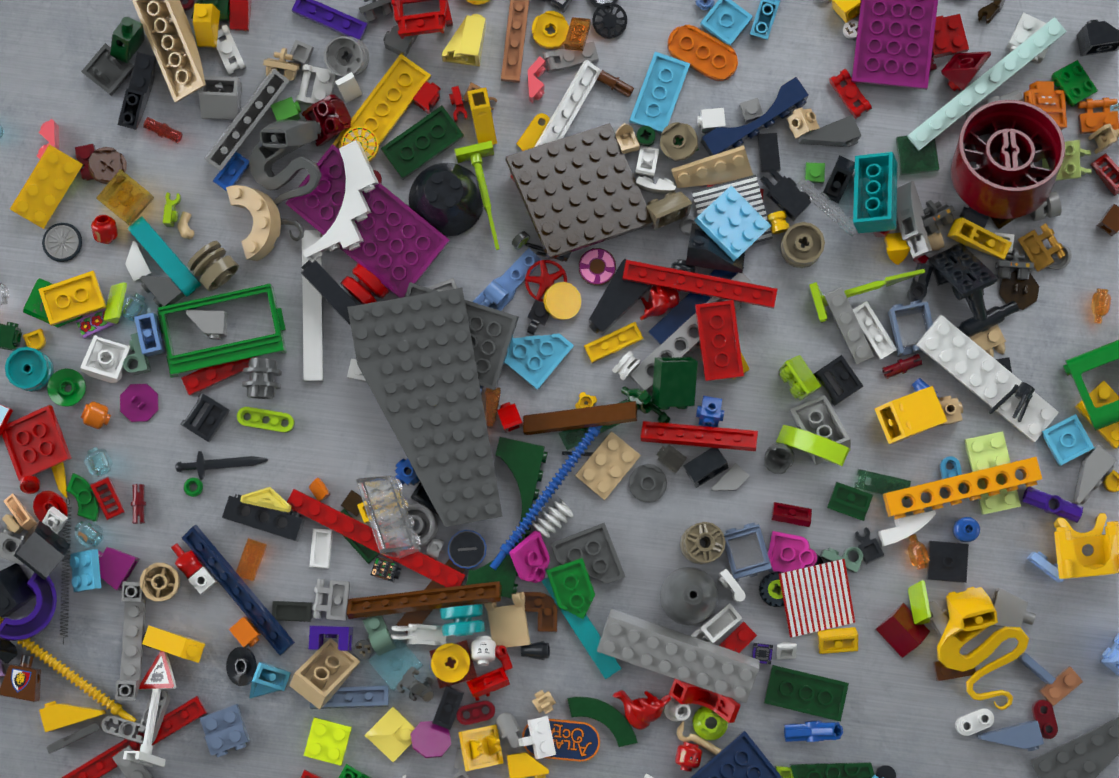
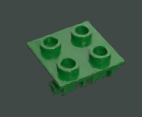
(1074, 83)

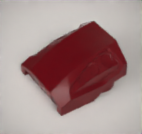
(331, 115)

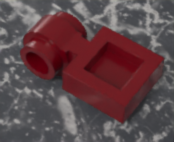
(83, 154)

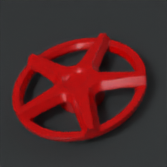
(545, 280)

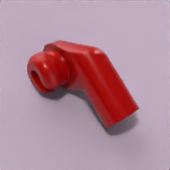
(502, 655)

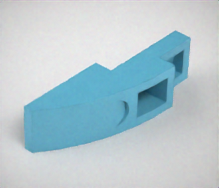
(764, 18)

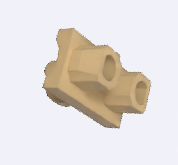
(290, 67)

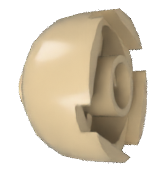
(160, 582)

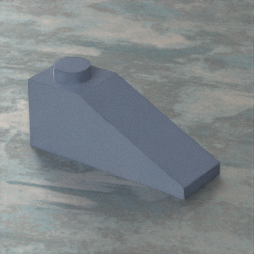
(1022, 735)

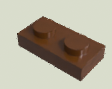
(944, 673)

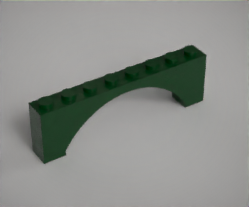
(525, 464)

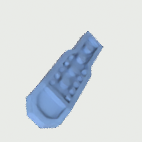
(503, 289)

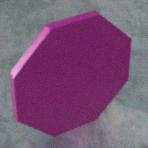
(139, 402)
(430, 739)

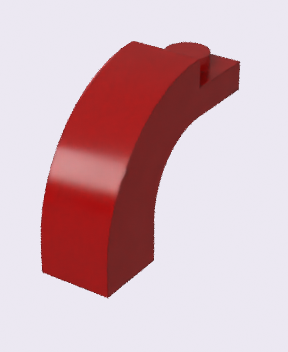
(691, 694)

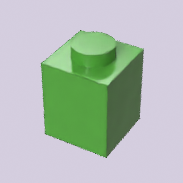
(286, 109)

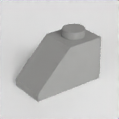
(210, 322)

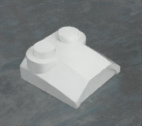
(105, 360)

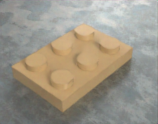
(607, 465)

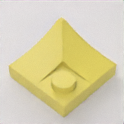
(391, 734)

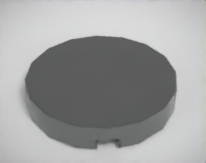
(647, 483)

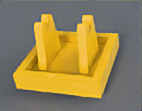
(481, 747)

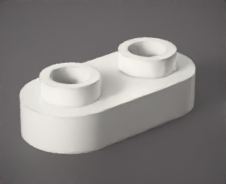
(974, 721)

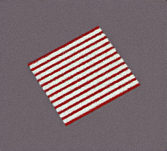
(817, 598)

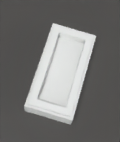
(321, 548)

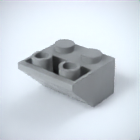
(220, 98)

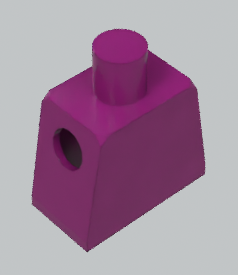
(116, 566)

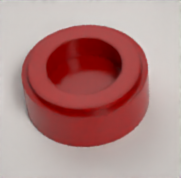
(30, 484)

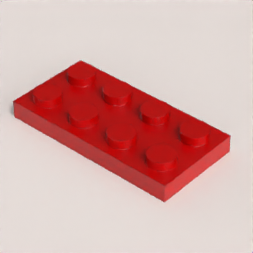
(719, 340)

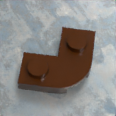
(546, 610)

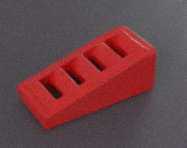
(1110, 184)
(94, 486)

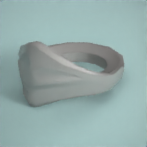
(1064, 263)

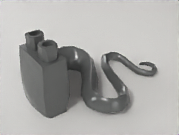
(276, 142)

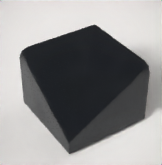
(7, 651)

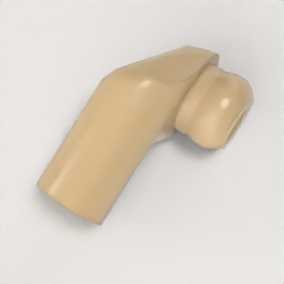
(183, 227)

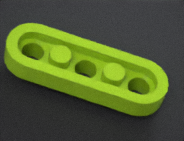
(258, 415)

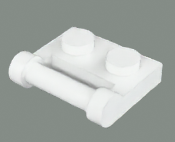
(322, 86)
(728, 581)

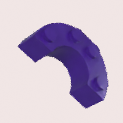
(39, 618)

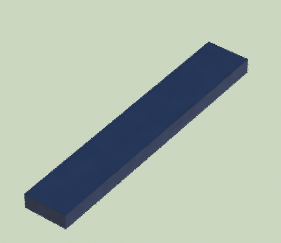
(683, 311)

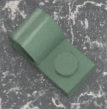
(143, 362)
(833, 555)
(379, 634)

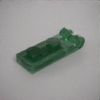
(880, 483)

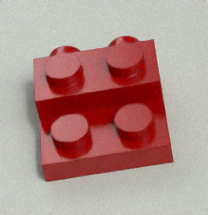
(949, 36)

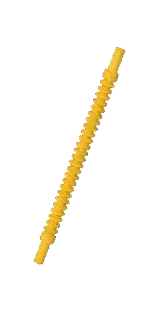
(115, 708)

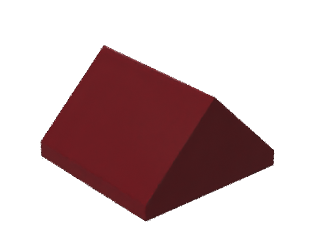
(964, 67)
(901, 631)

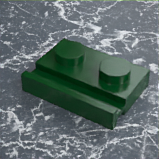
(849, 501)

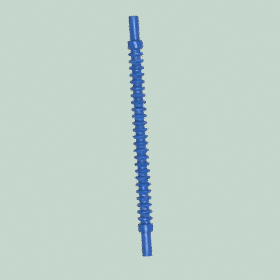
(506, 548)

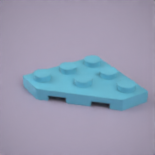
(537, 356)

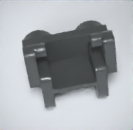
(416, 687)

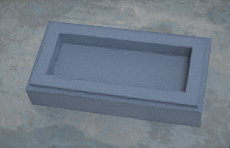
(1038, 670)

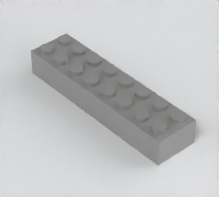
(678, 655)

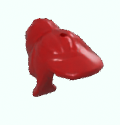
(659, 301)
(642, 711)

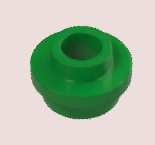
(187, 487)

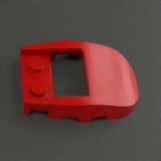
(419, 23)

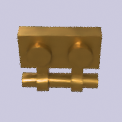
(1037, 251)

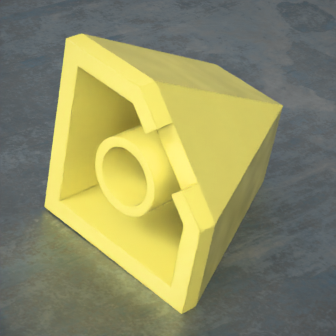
(467, 42)

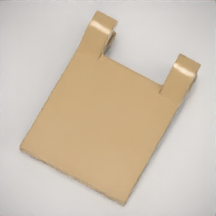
(509, 622)

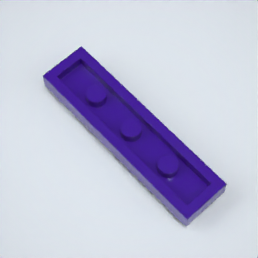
(330, 18)

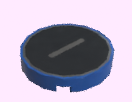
(467, 549)

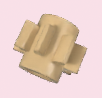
(544, 701)

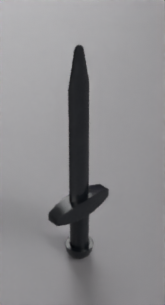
(202, 465)

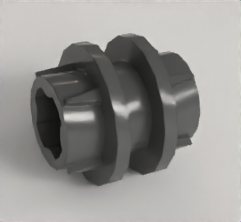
(261, 378)

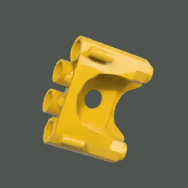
(1069, 546)

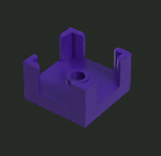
(316, 636)

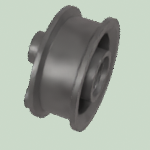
(427, 520)

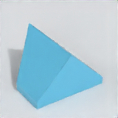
(268, 680)

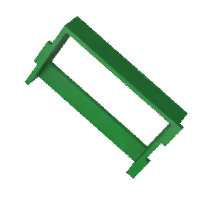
(227, 352)

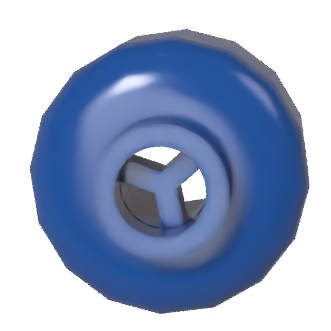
(960, 532)

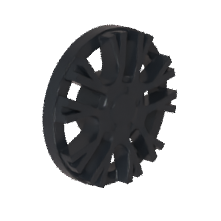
(609, 20)

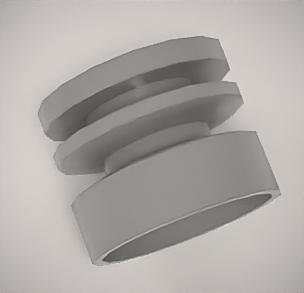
(339, 48)

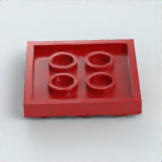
(35, 442)

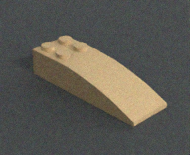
(172, 45)

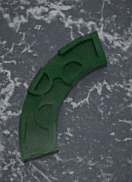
(606, 715)

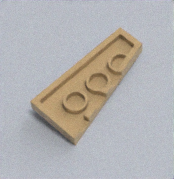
(714, 169)

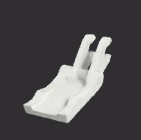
(420, 634)

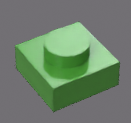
(815, 172)

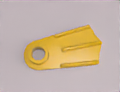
(533, 132)

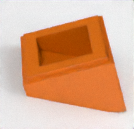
(319, 489)

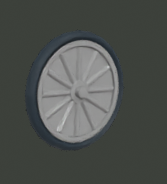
(62, 242)

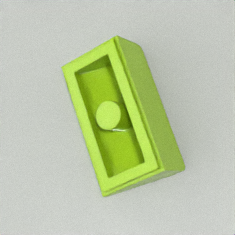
(115, 303)
(919, 603)

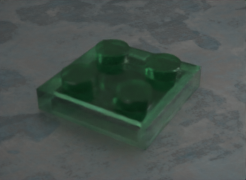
(915, 161)

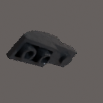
(138, 92)

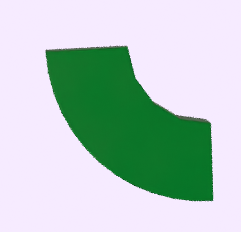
(87, 503)

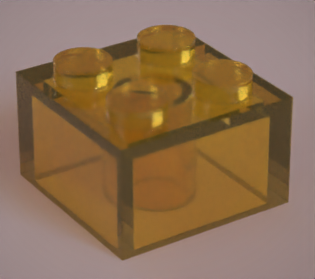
(125, 197)

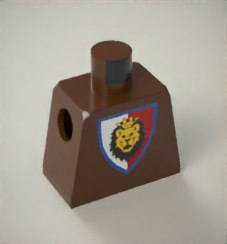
(22, 681)

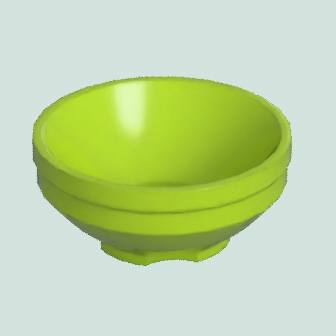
(700, 728)

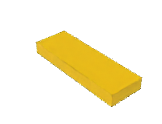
(613, 342)

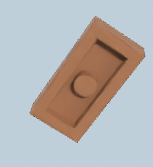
(1062, 686)

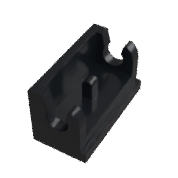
(706, 466)

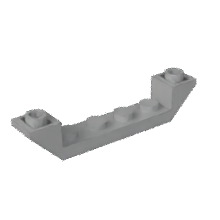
(132, 645)

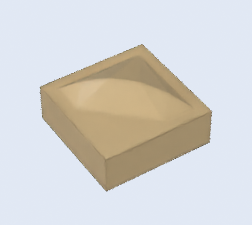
(12, 524)

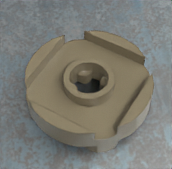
(689, 144)

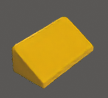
(837, 640)

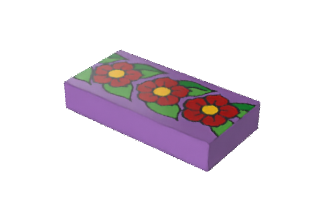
(93, 323)

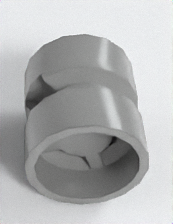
(1050, 207)

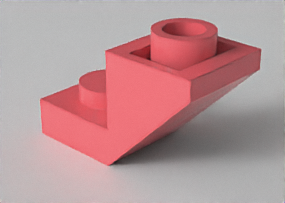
(536, 87)
(50, 132)

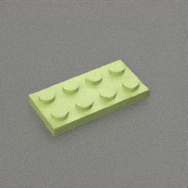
(985, 453)

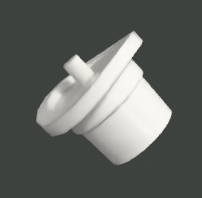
(677, 711)

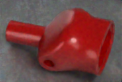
(187, 561)

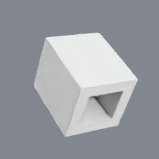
(711, 119)

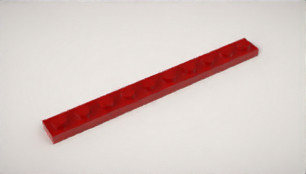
(364, 535)

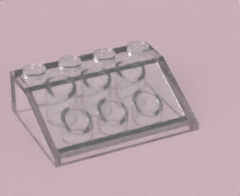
(389, 516)

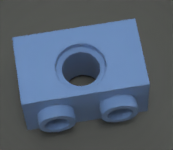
(149, 334)

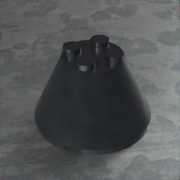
(447, 198)

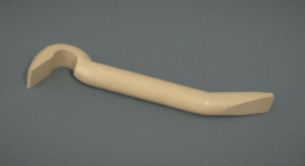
(696, 739)

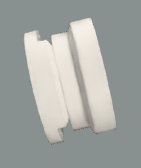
(626, 362)

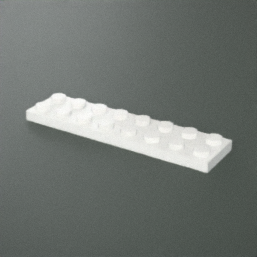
(984, 376)

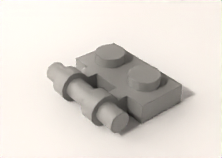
(337, 599)

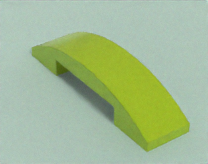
(813, 444)

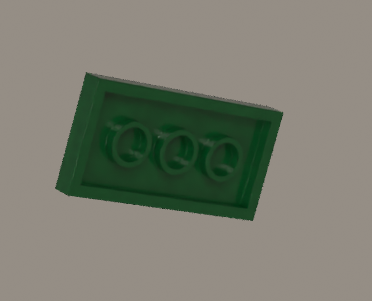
(422, 142)
(806, 693)

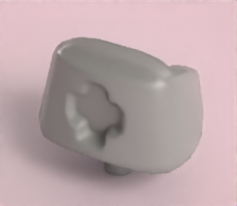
(434, 548)

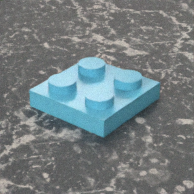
(726, 21)
(1067, 440)
(85, 570)

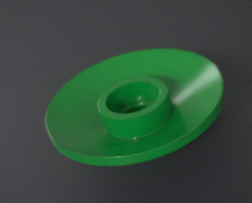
(58, 383)

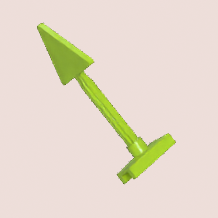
(475, 154)
(821, 303)

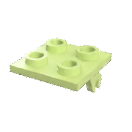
(1071, 163)

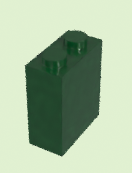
(674, 382)

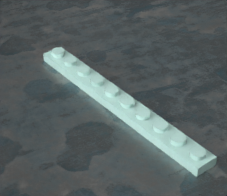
(986, 83)

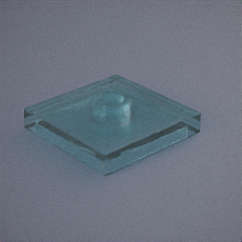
(395, 663)

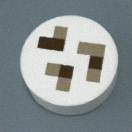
(850, 29)

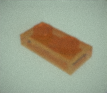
(577, 34)
(251, 559)

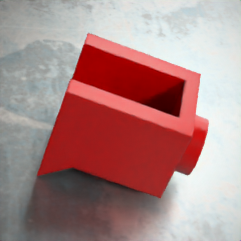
(427, 96)

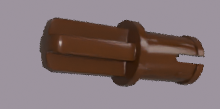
(615, 83)

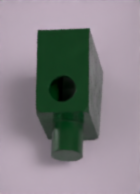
(131, 35)

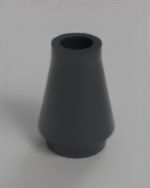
(536, 650)

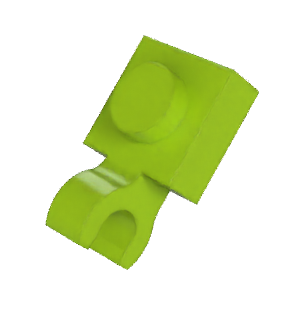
(170, 213)

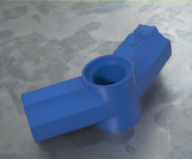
(813, 731)

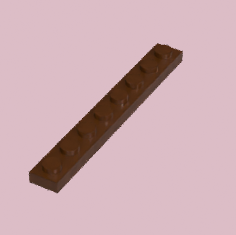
(424, 600)

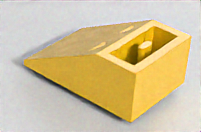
(910, 415)

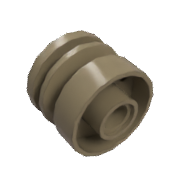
(212, 265)
(713, 539)

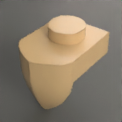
(627, 139)

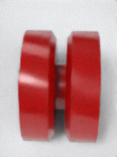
(367, 284)

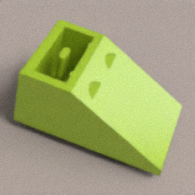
(799, 377)

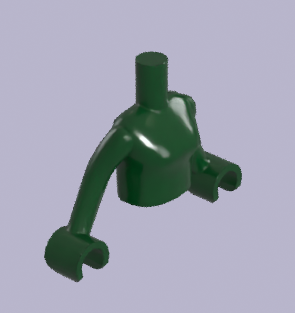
(644, 403)

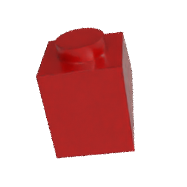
(509, 417)

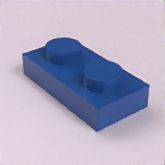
(232, 171)

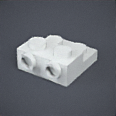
(1025, 28)

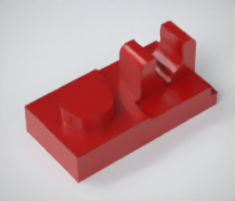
(488, 683)

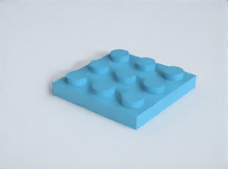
(732, 223)

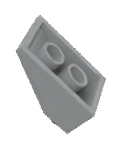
(820, 418)

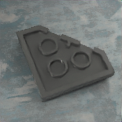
(596, 550)

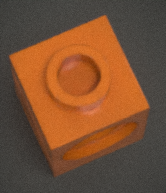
(245, 632)

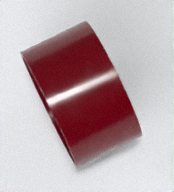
(1015, 132)

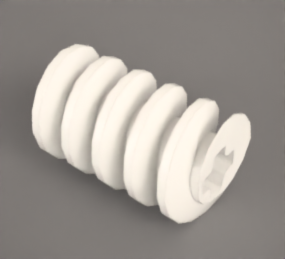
(553, 518)

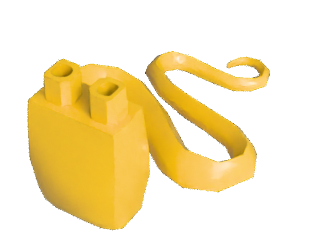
(969, 616)

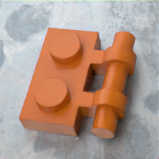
(1091, 122)

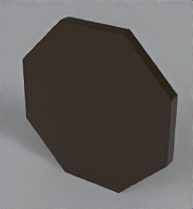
(1021, 291)

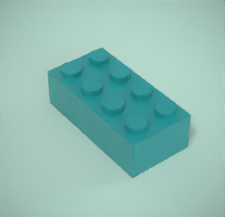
(875, 192)

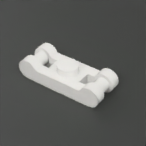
(229, 51)

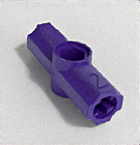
(1063, 508)

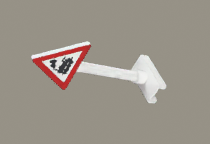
(157, 678)

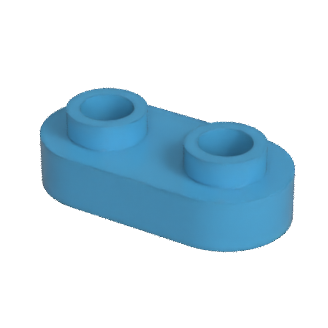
(955, 471)

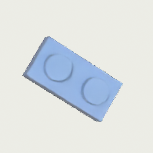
(1041, 562)

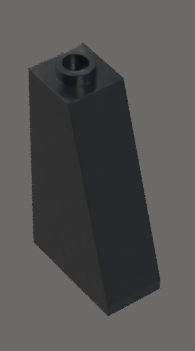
(328, 288)
(616, 301)

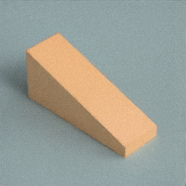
(19, 512)

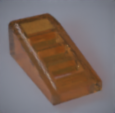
(492, 402)

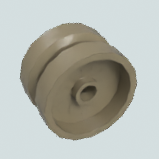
(791, 245)

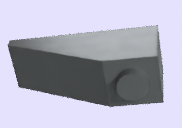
(835, 134)

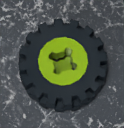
(770, 592)

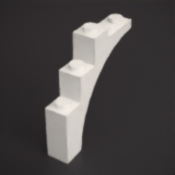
(354, 206)

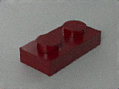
(791, 514)

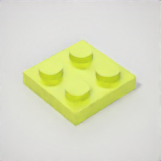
(327, 741)

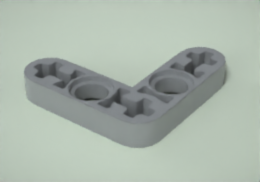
(122, 723)

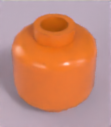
(95, 415)

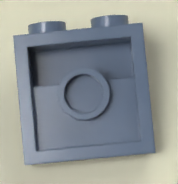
(225, 730)

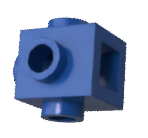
(710, 412)
(402, 466)

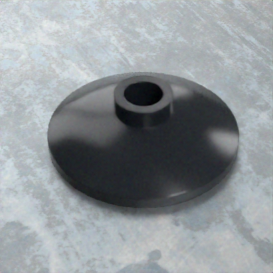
(241, 666)

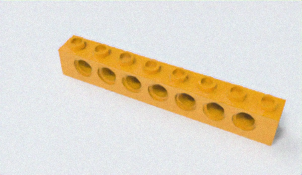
(1028, 467)

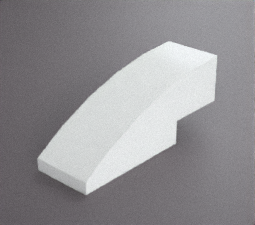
(905, 527)
(718, 624)

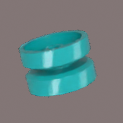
(19, 363)
(462, 620)

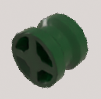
(646, 140)

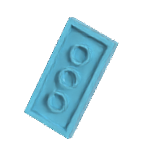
(659, 92)

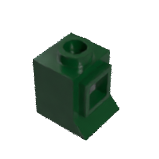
(10, 336)

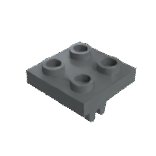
(107, 70)

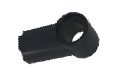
(920, 282)

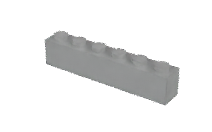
(246, 119)

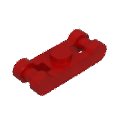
(850, 94)

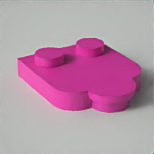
(790, 552)
(531, 558)

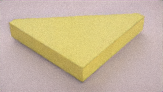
(266, 498)

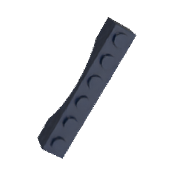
(723, 139)

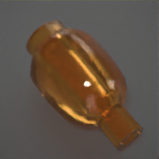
(1100, 304)
(918, 553)

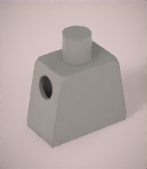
(1011, 609)

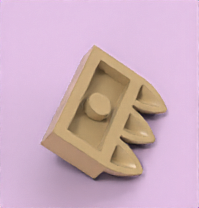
(990, 339)

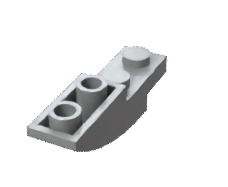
(910, 220)

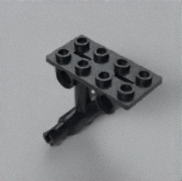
(968, 280)

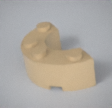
(265, 220)

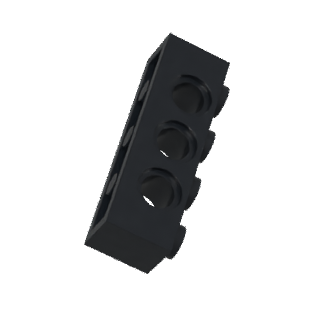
(290, 531)

